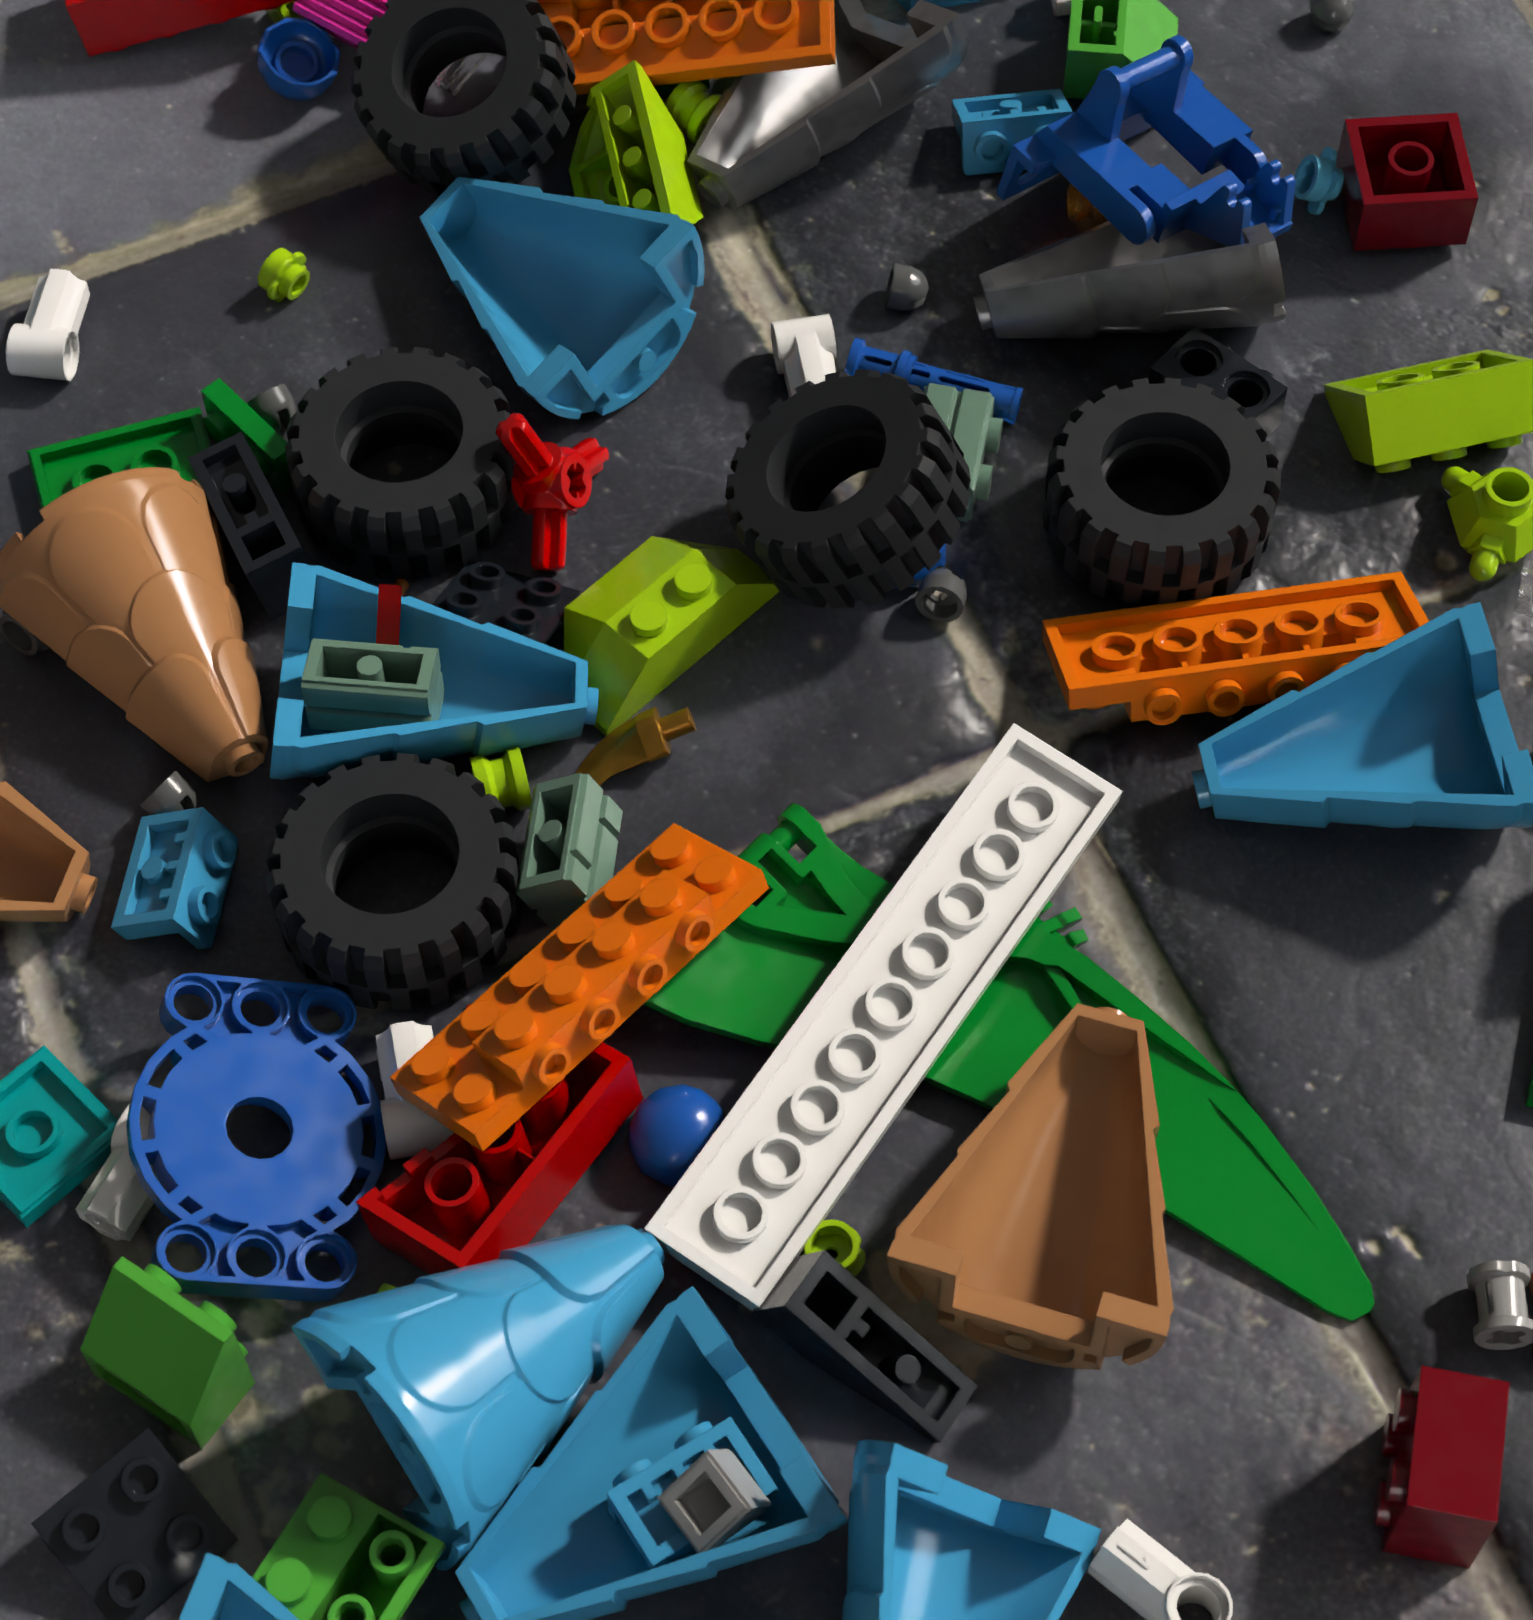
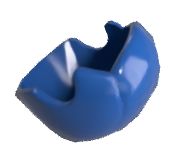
(297, 59)
(671, 1131)

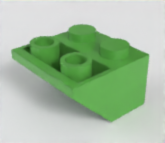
(1109, 35)
(166, 1351)
(347, 1558)

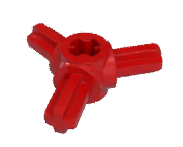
(549, 485)

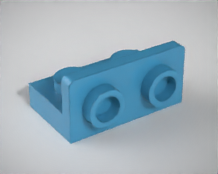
(997, 122)
(176, 877)
(636, 1489)

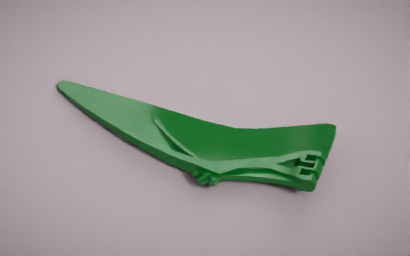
(1214, 1152)

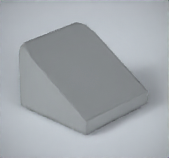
(713, 1499)

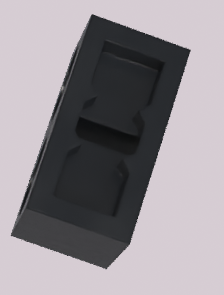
(1212, 363)

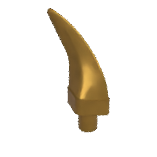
(636, 742)

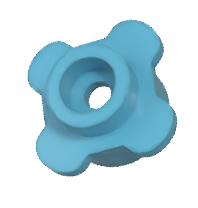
(1318, 179)

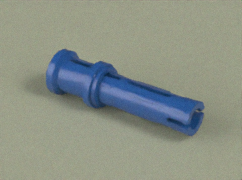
(906, 365)

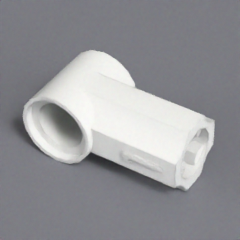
(48, 338)
(804, 350)
(405, 1125)
(115, 1198)
(1153, 1578)

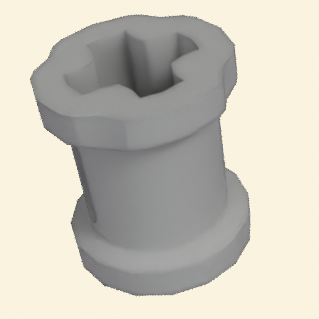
(1501, 1304)

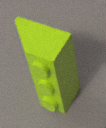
(1434, 408)

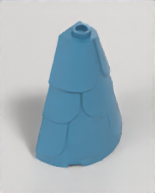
(570, 288)
(496, 682)
(1381, 742)
(485, 1365)
(554, 1541)
(950, 1550)

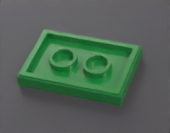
(148, 443)

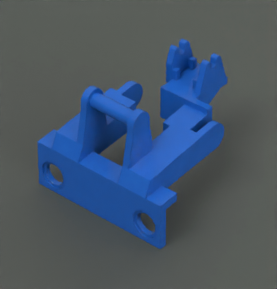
(1147, 200)

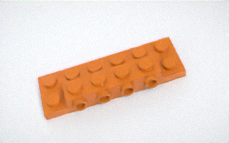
(692, 37)
(1225, 647)
(578, 985)

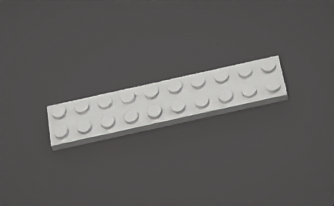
(882, 1018)

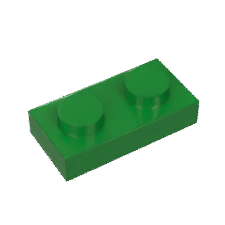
(230, 415)

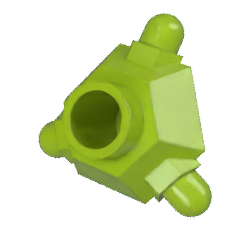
(1491, 516)

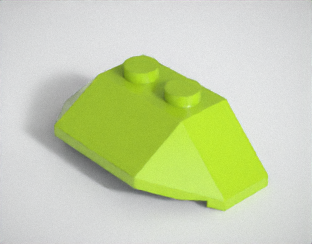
(633, 149)
(658, 619)

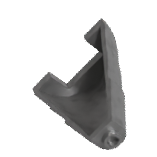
(787, 119)
(1115, 286)

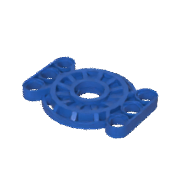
(240, 1201)

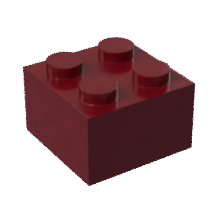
(1406, 181)
(1443, 1466)

